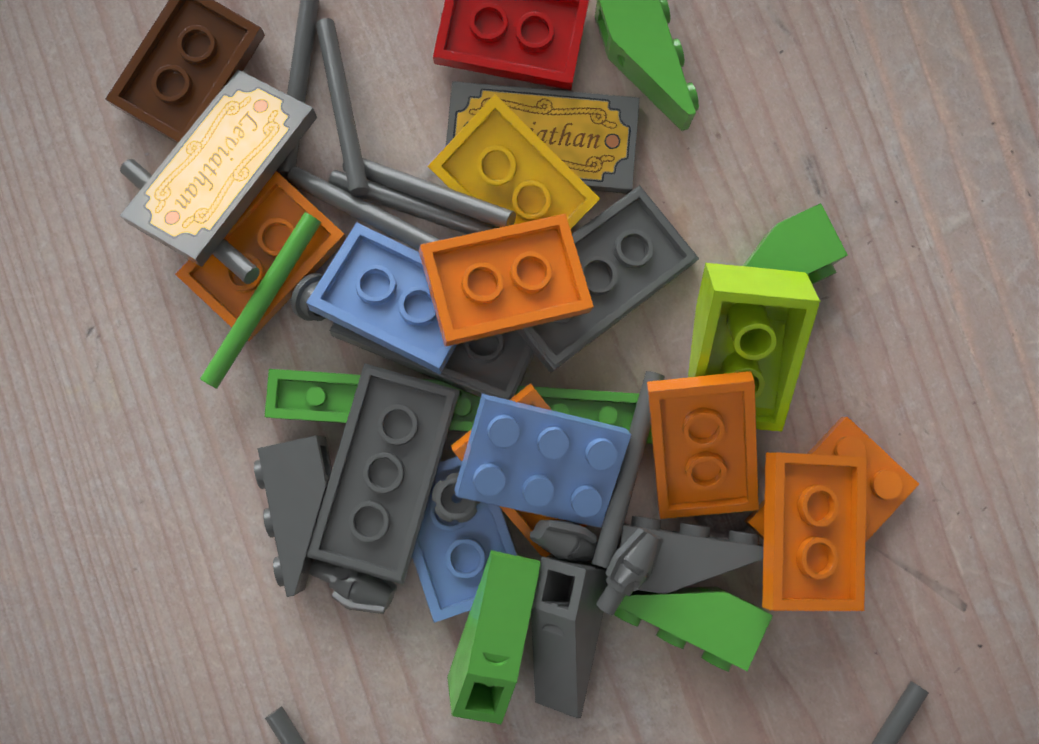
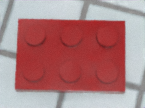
(513, 38)

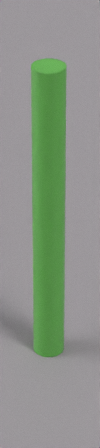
(260, 300)

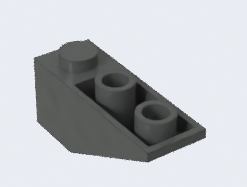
(295, 487)
(692, 554)
(565, 632)

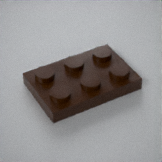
(184, 65)

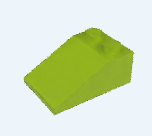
(758, 325)

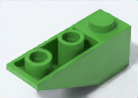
(644, 51)
(801, 245)
(705, 617)
(493, 639)

